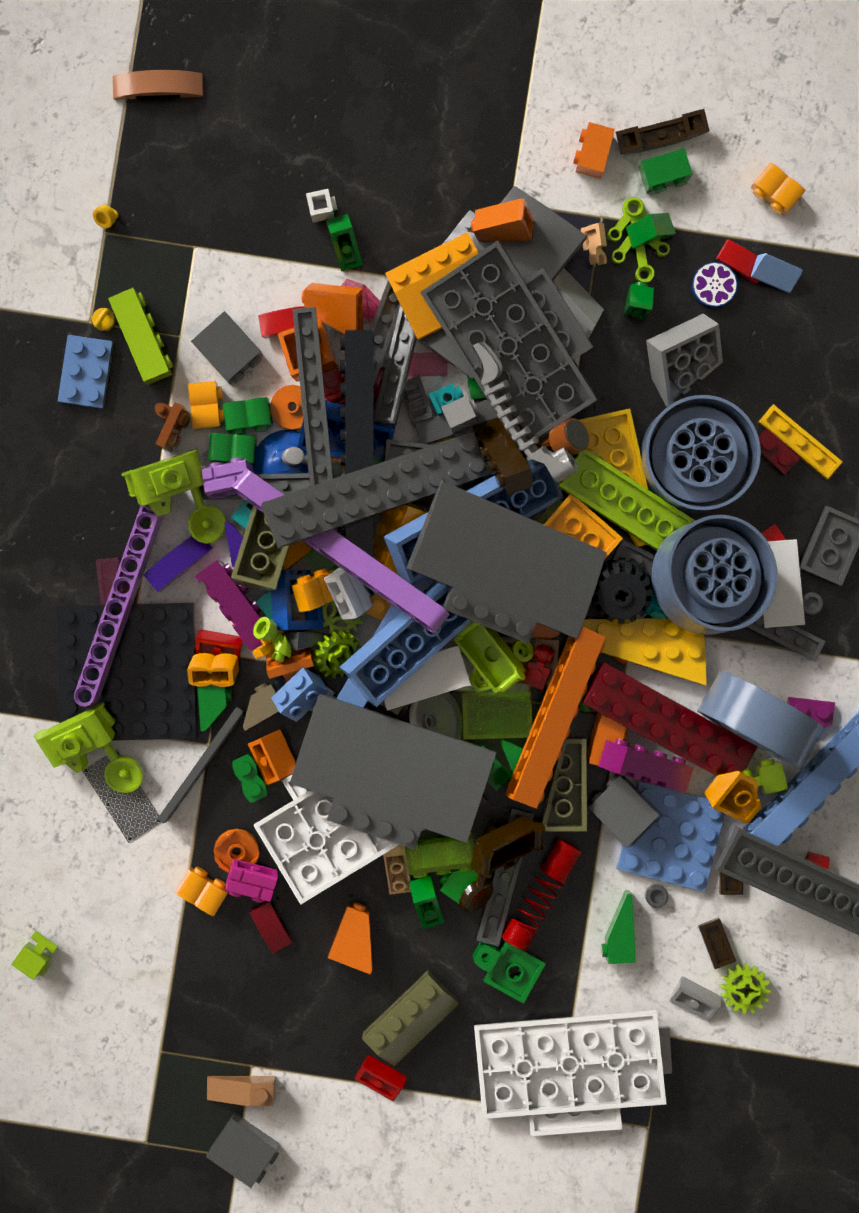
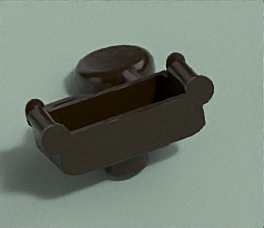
(497, 849)

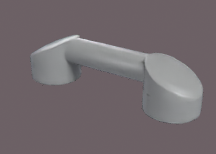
(294, 456)

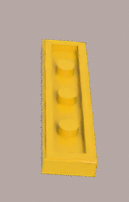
(800, 442)

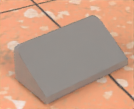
(696, 999)

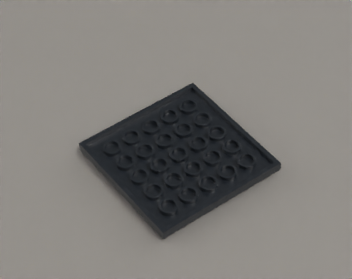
(148, 676)

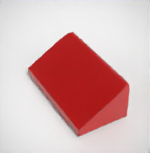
(218, 643)
(381, 1078)

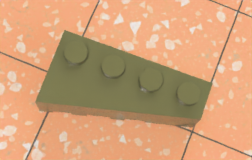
(567, 792)

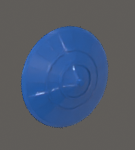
(270, 454)

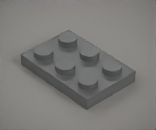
(832, 546)

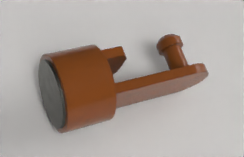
(568, 434)

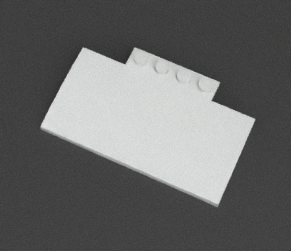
(311, 848)
(570, 1070)

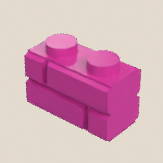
(251, 881)

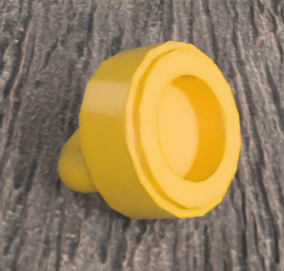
(105, 216)
(103, 319)

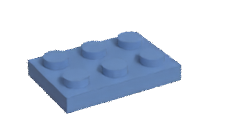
(85, 371)

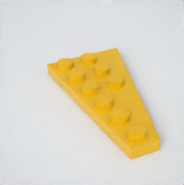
(615, 442)
(654, 645)

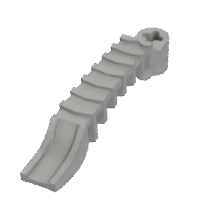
(560, 463)

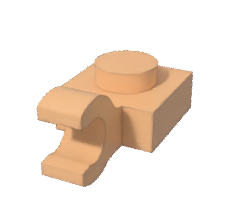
(595, 241)

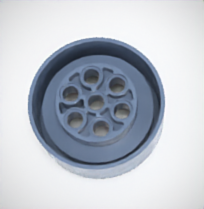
(677, 485)
(677, 573)
(761, 719)

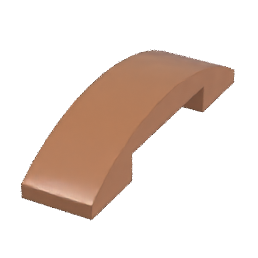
(157, 82)

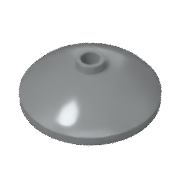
(438, 714)

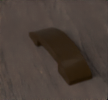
(663, 133)

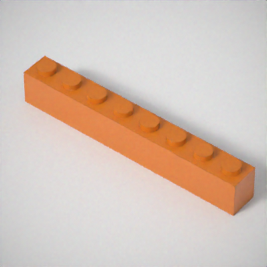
(555, 717)

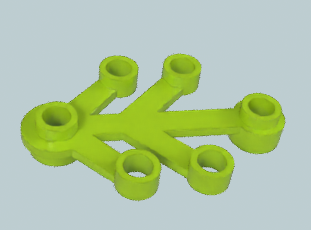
(640, 251)

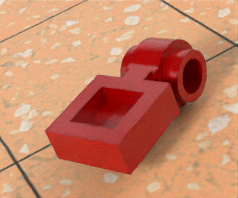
(536, 673)

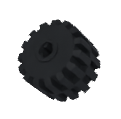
(632, 581)

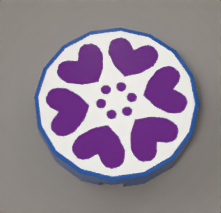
(714, 285)

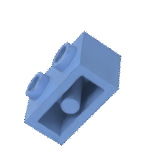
(299, 694)

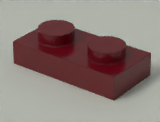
(776, 452)

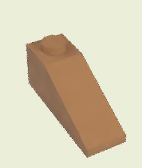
(242, 1090)

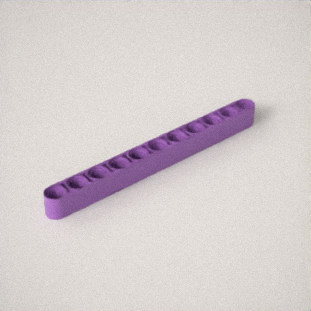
(354, 561)
(115, 598)

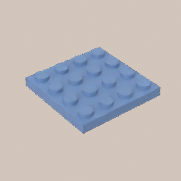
(680, 843)

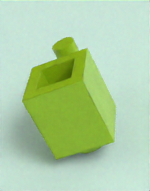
(769, 776)
(32, 959)

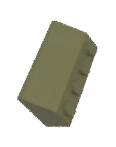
(259, 559)
(410, 1018)

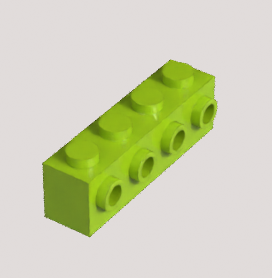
(140, 335)

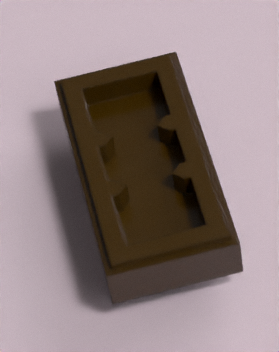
(716, 943)

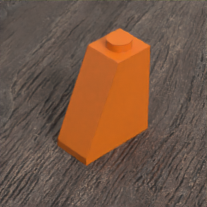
(503, 222)
(336, 305)
(353, 939)

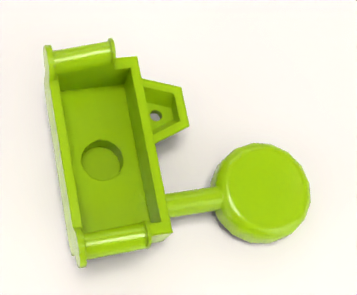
(172, 476)
(490, 658)
(82, 734)

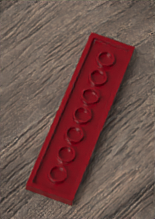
(667, 722)

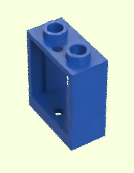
(282, 605)

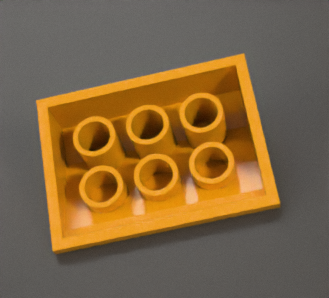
(422, 272)

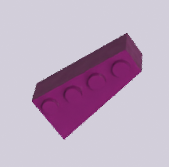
(232, 601)
(645, 766)

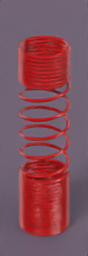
(557, 866)

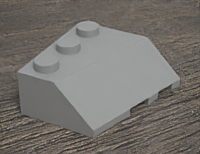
(580, 302)
(684, 356)

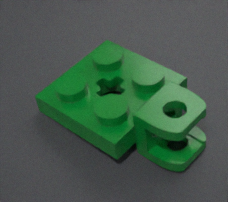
(498, 965)

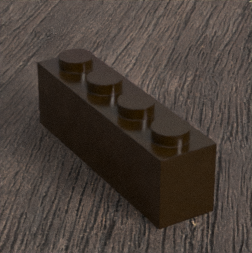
(503, 456)

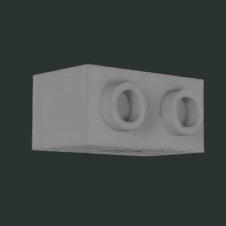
(460, 413)

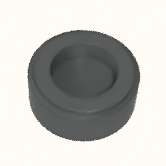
(812, 603)
(656, 895)

